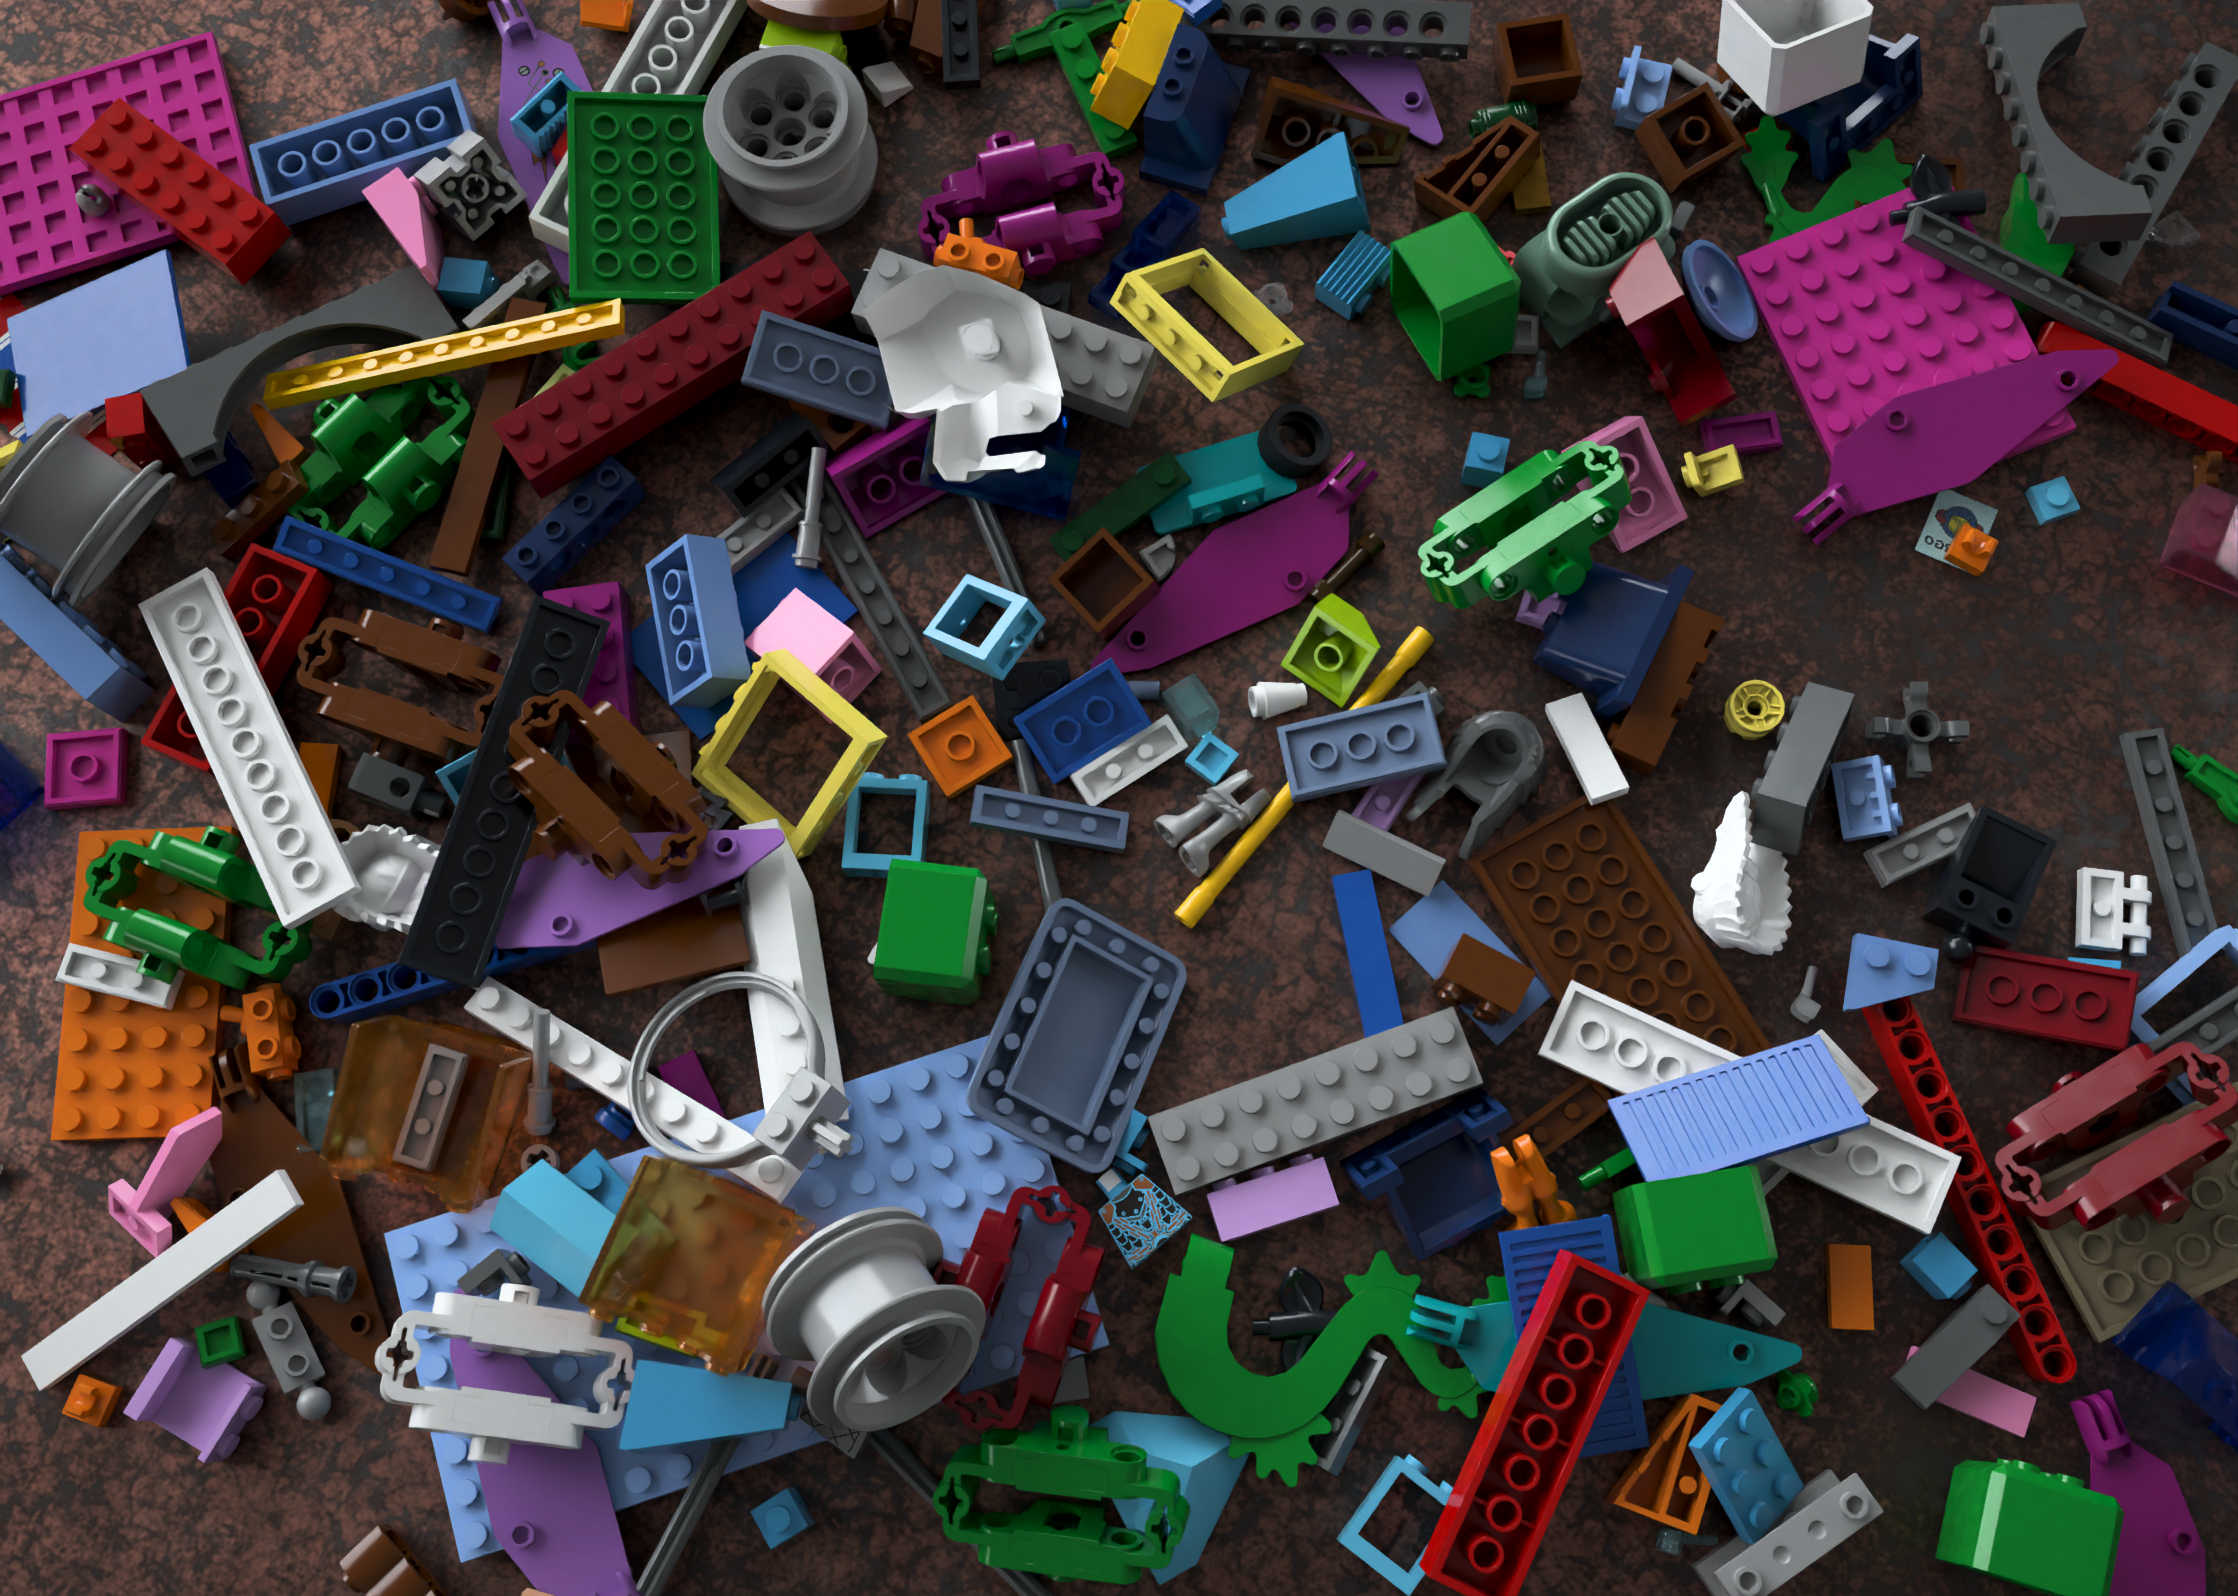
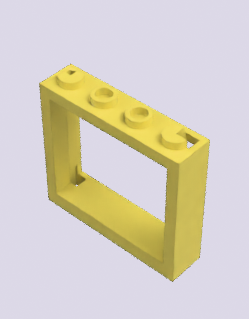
(1184, 346)
(733, 725)

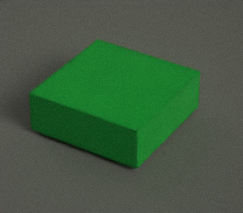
(220, 1342)

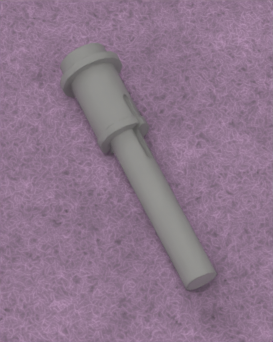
(810, 528)
(540, 1091)

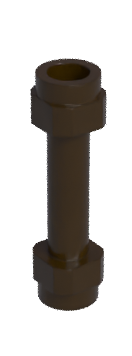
(1366, 549)

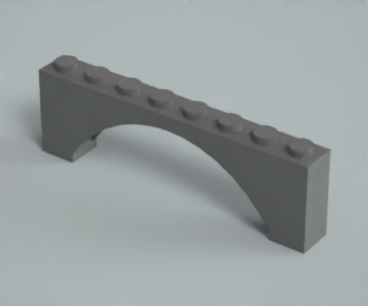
(2070, 194)
(203, 399)

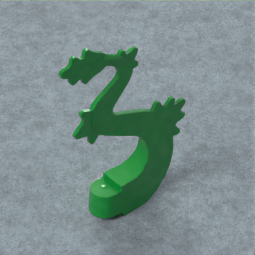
(1873, 178)
(1283, 1410)

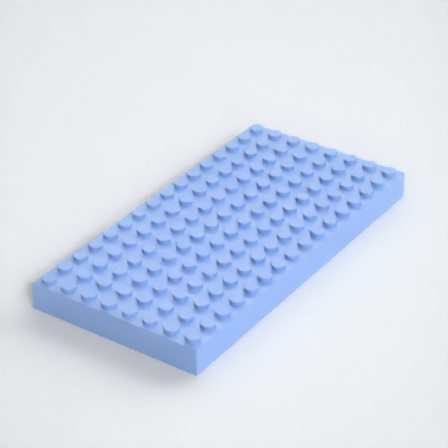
(910, 1151)

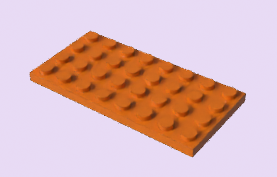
(127, 1063)

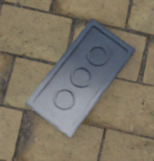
(818, 370)
(1361, 747)

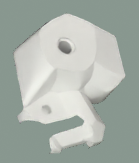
(947, 354)

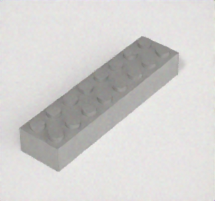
(1096, 366)
(1315, 1101)

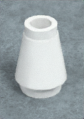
(1275, 698)

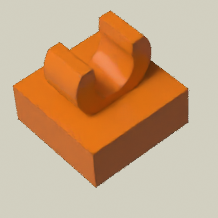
(1971, 549)
(92, 1400)

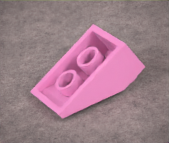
(411, 221)
(1654, 499)

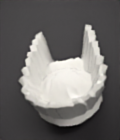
(390, 874)
(1743, 888)

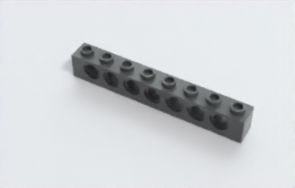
(1345, 15)
(2161, 160)

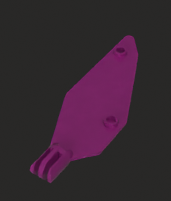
(1948, 433)
(1244, 573)
(2158, 1539)

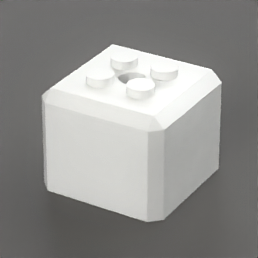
(1793, 48)

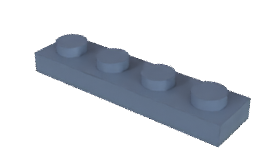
(1049, 819)

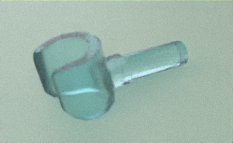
(1535, 385)
(1671, 1540)

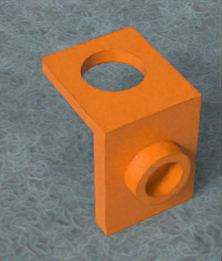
(606, 14)

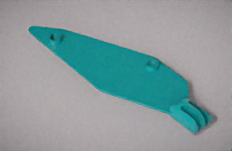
(1671, 1348)

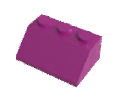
(883, 474)

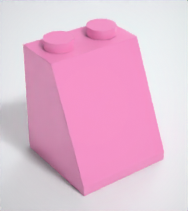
(819, 643)

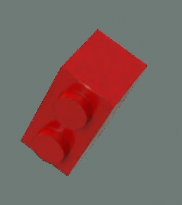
(136, 431)

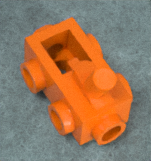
(977, 256)
(268, 1026)

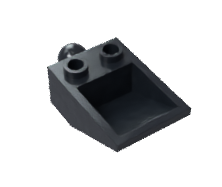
(1988, 884)

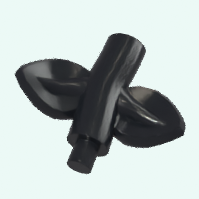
(1933, 191)
(1302, 1317)

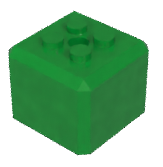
(1454, 294)
(935, 933)
(1695, 1230)
(2030, 1528)

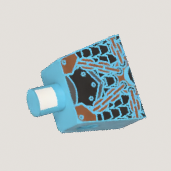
(1139, 1215)

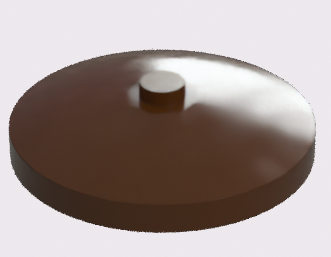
(822, 14)

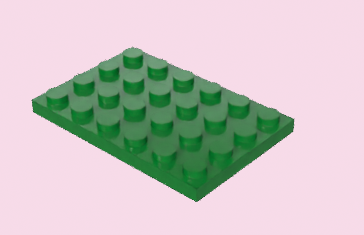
(640, 199)

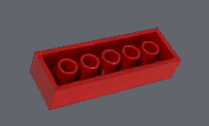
(181, 191)
(275, 610)

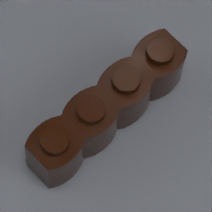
(387, 1567)

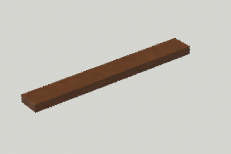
(483, 456)

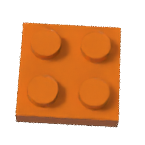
(960, 747)

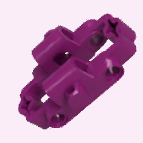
(1020, 174)

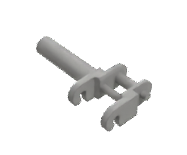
(1698, 78)

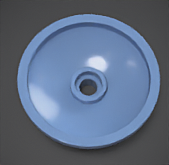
(1718, 292)

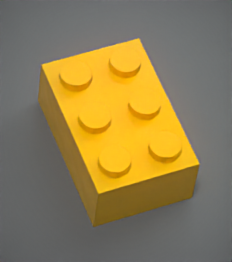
(1136, 60)

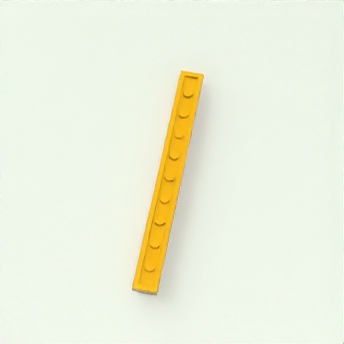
(445, 354)

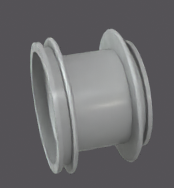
(807, 172)
(77, 504)
(873, 1319)

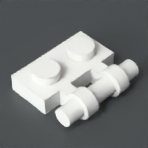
(2101, 911)

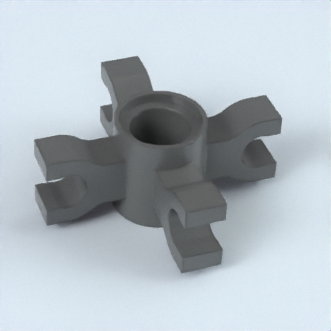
(1933, 729)

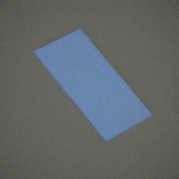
(1432, 930)

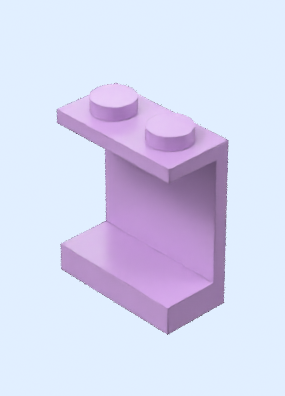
(196, 1402)

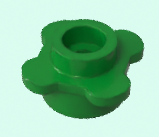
(1480, 387)
(1796, 1392)

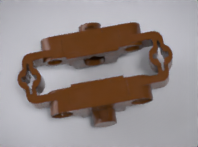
(426, 653)
(631, 766)

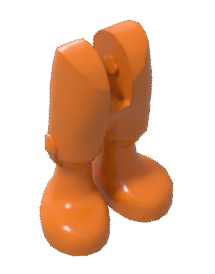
(1529, 1180)

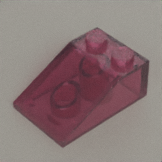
(2205, 539)

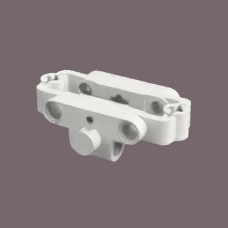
(499, 1417)

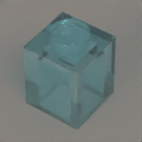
(1191, 707)

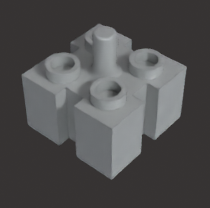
(470, 185)

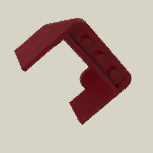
(1669, 335)

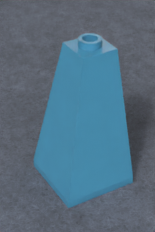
(1302, 200)
(694, 1406)

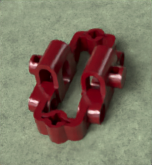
(2098, 1105)
(1060, 1313)

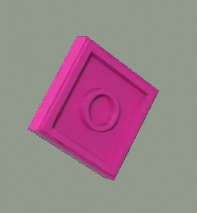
(86, 768)

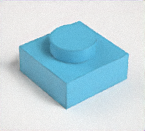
(2052, 500)
(1211, 759)

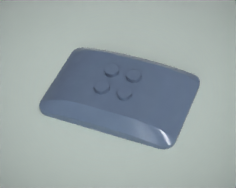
(1076, 1036)

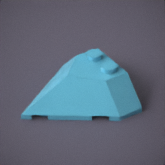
(1199, 1461)

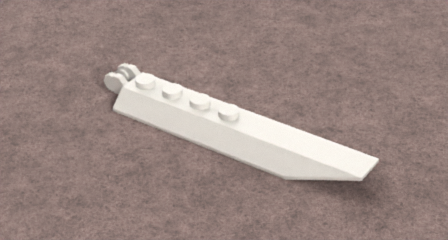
(786, 946)

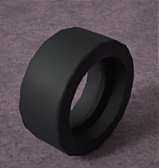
(1308, 423)

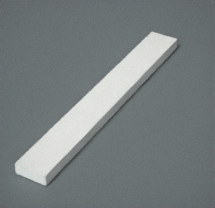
(162, 1279)

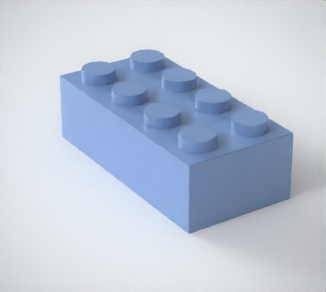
(697, 621)

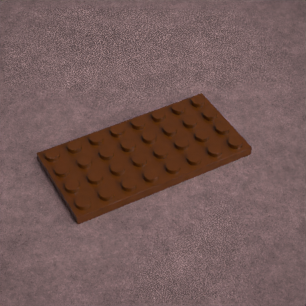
(1602, 915)

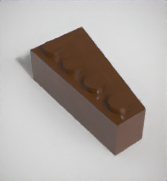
(1664, 690)

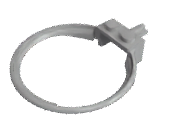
(797, 1121)

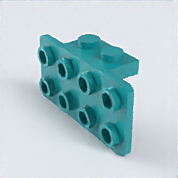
(1224, 481)

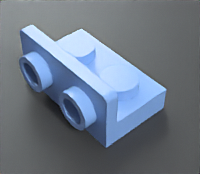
(1642, 90)
(1866, 798)

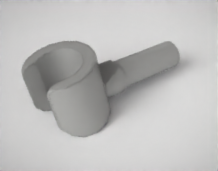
(1803, 1006)

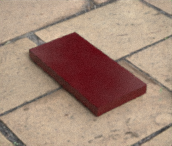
(2047, 998)

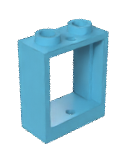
(995, 654)
(877, 865)
(1363, 1549)

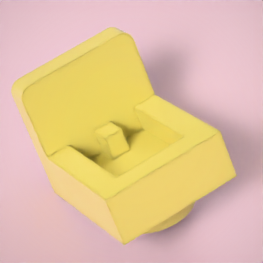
(1713, 470)

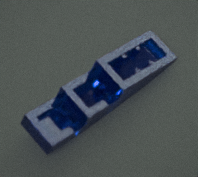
(1150, 244)

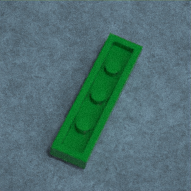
(1081, 69)

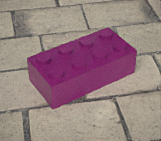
(614, 670)

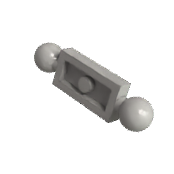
(289, 1349)

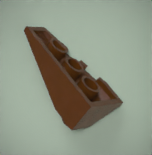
(1300, 118)

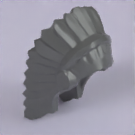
(1493, 762)

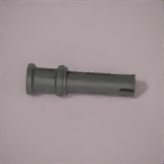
(309, 1278)

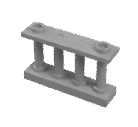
(1806, 1530)

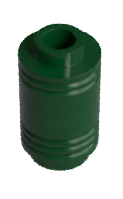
(1488, 117)

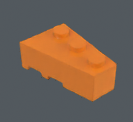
(1666, 1478)

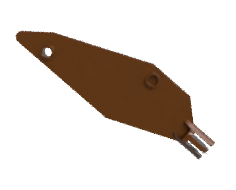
(256, 1144)

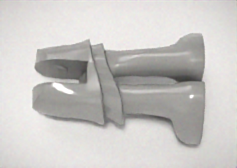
(1216, 802)

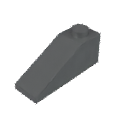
(1955, 1346)

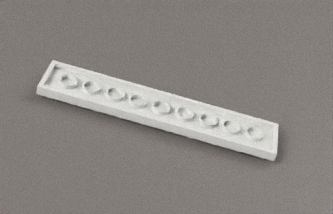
(249, 749)
(1636, 1051)

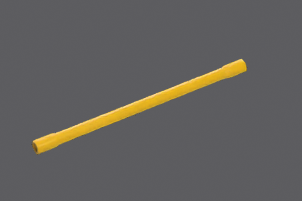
(1203, 896)

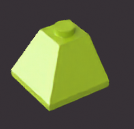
(1332, 649)

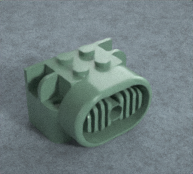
(1584, 249)

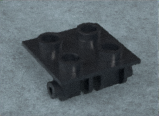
(1024, 687)

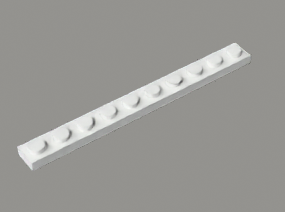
(608, 1075)

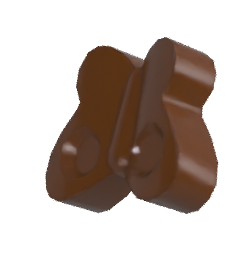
(2207, 469)

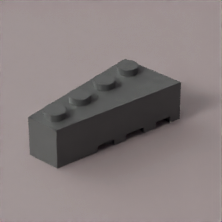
(1799, 767)

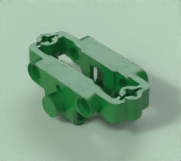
(369, 444)
(1521, 529)
(176, 945)
(1059, 1536)

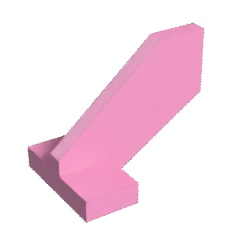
(169, 1176)

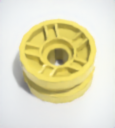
(1754, 695)

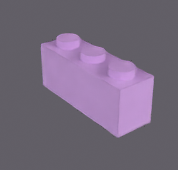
(1271, 1198)

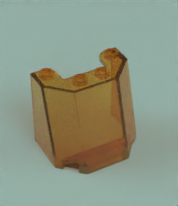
(376, 1091)
(693, 1260)

